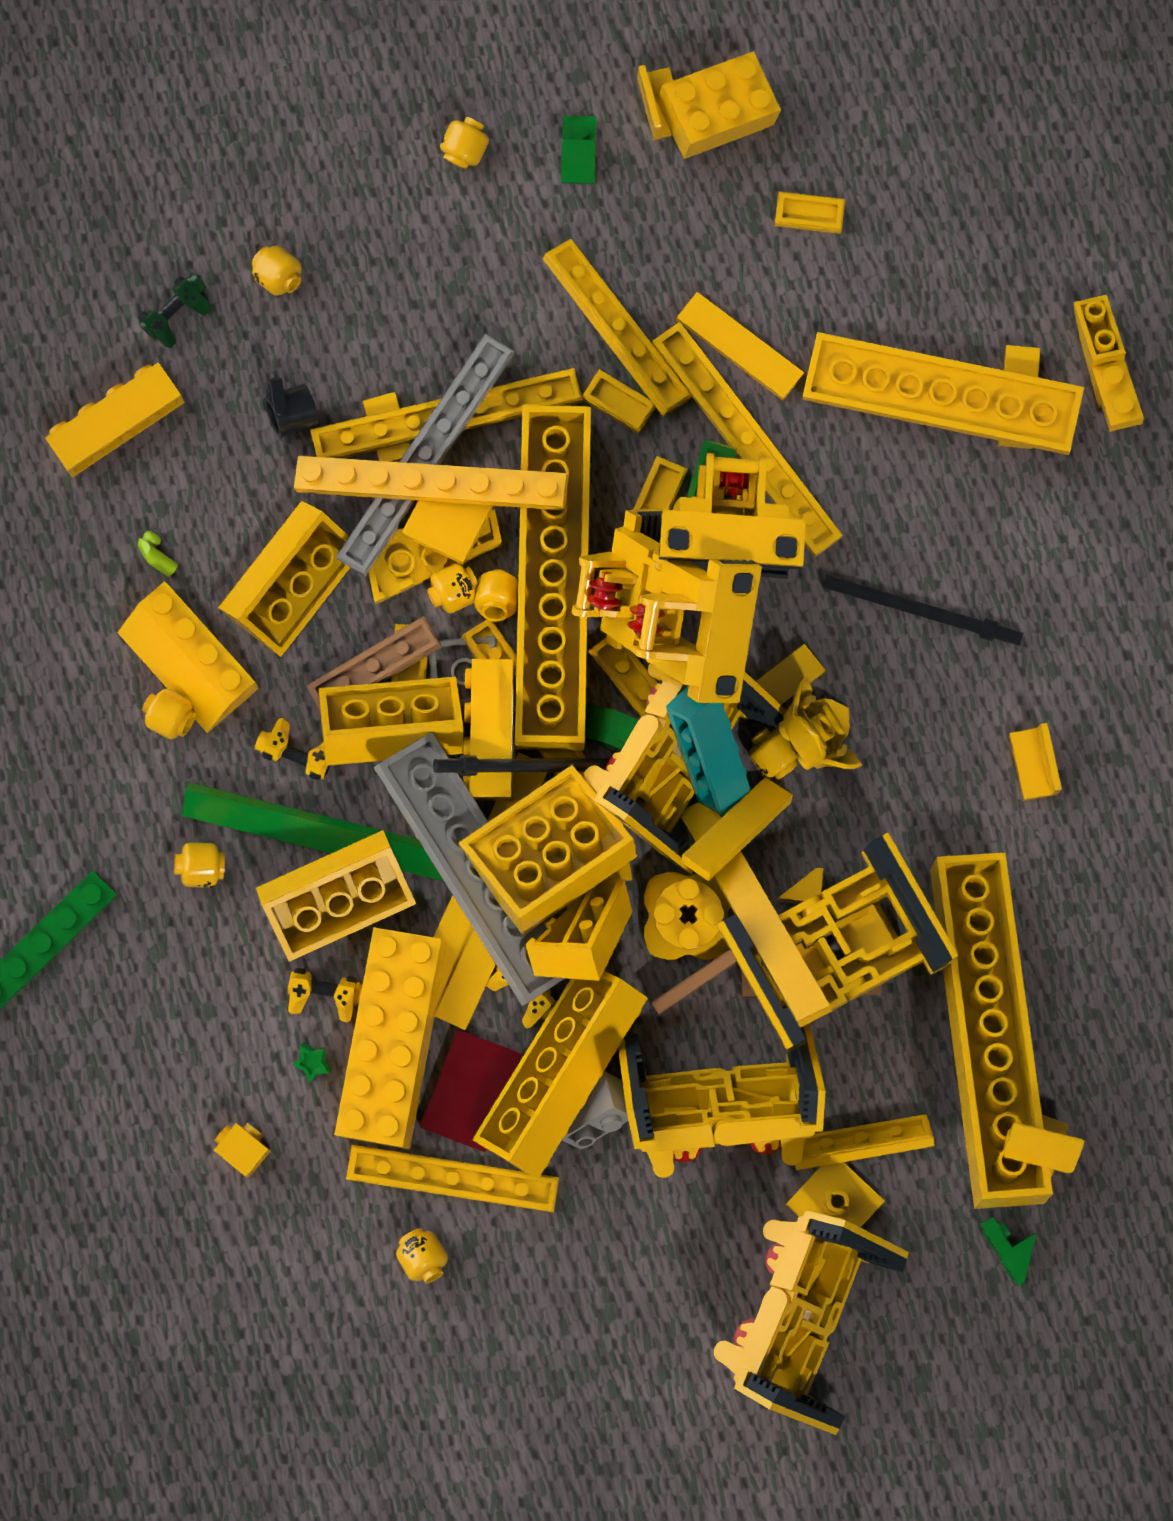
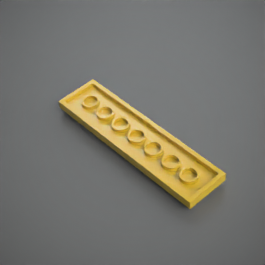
(943, 393)

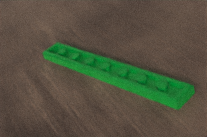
(297, 826)

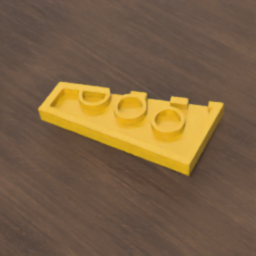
(410, 564)

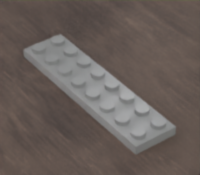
(441, 817)

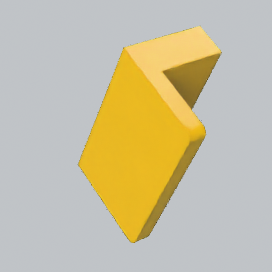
(650, 86)
(1035, 762)

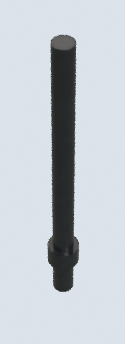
(987, 629)
(470, 765)

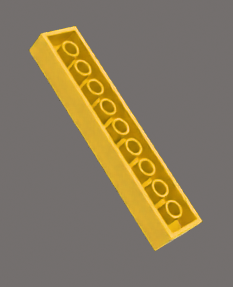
(550, 544)
(989, 1026)

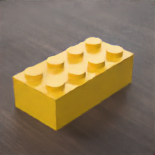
(335, 896)

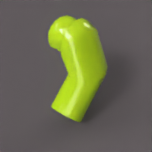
(153, 556)

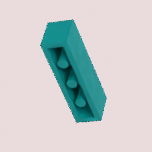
(709, 752)

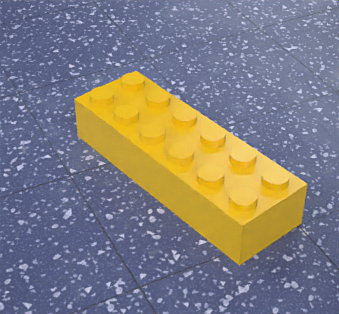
(391, 1038)
(559, 1071)

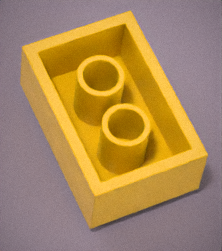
(718, 105)

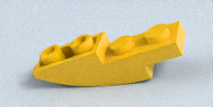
(1107, 363)

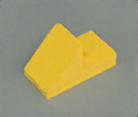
(803, 890)

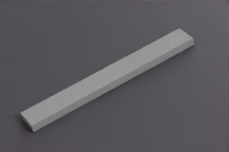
(428, 447)

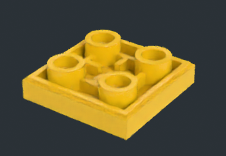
(447, 527)

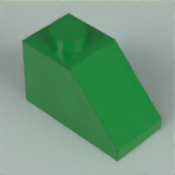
(607, 727)

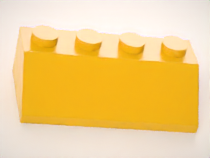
(288, 579)
(187, 656)
(386, 717)

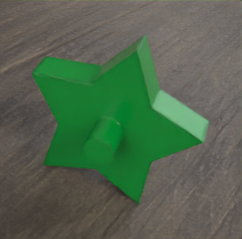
(312, 1061)

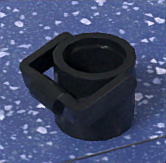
(289, 409)

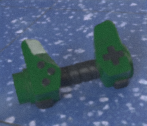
(187, 292)

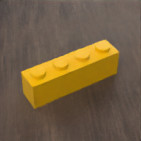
(114, 419)
(491, 725)

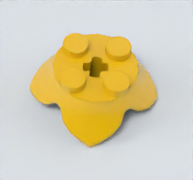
(818, 730)
(666, 934)

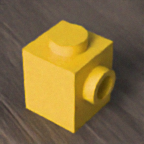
(241, 1147)

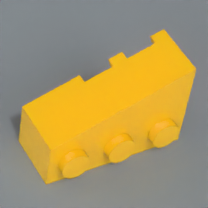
(584, 935)

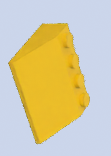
(548, 849)

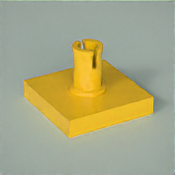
(836, 1193)

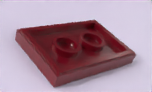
(468, 1087)

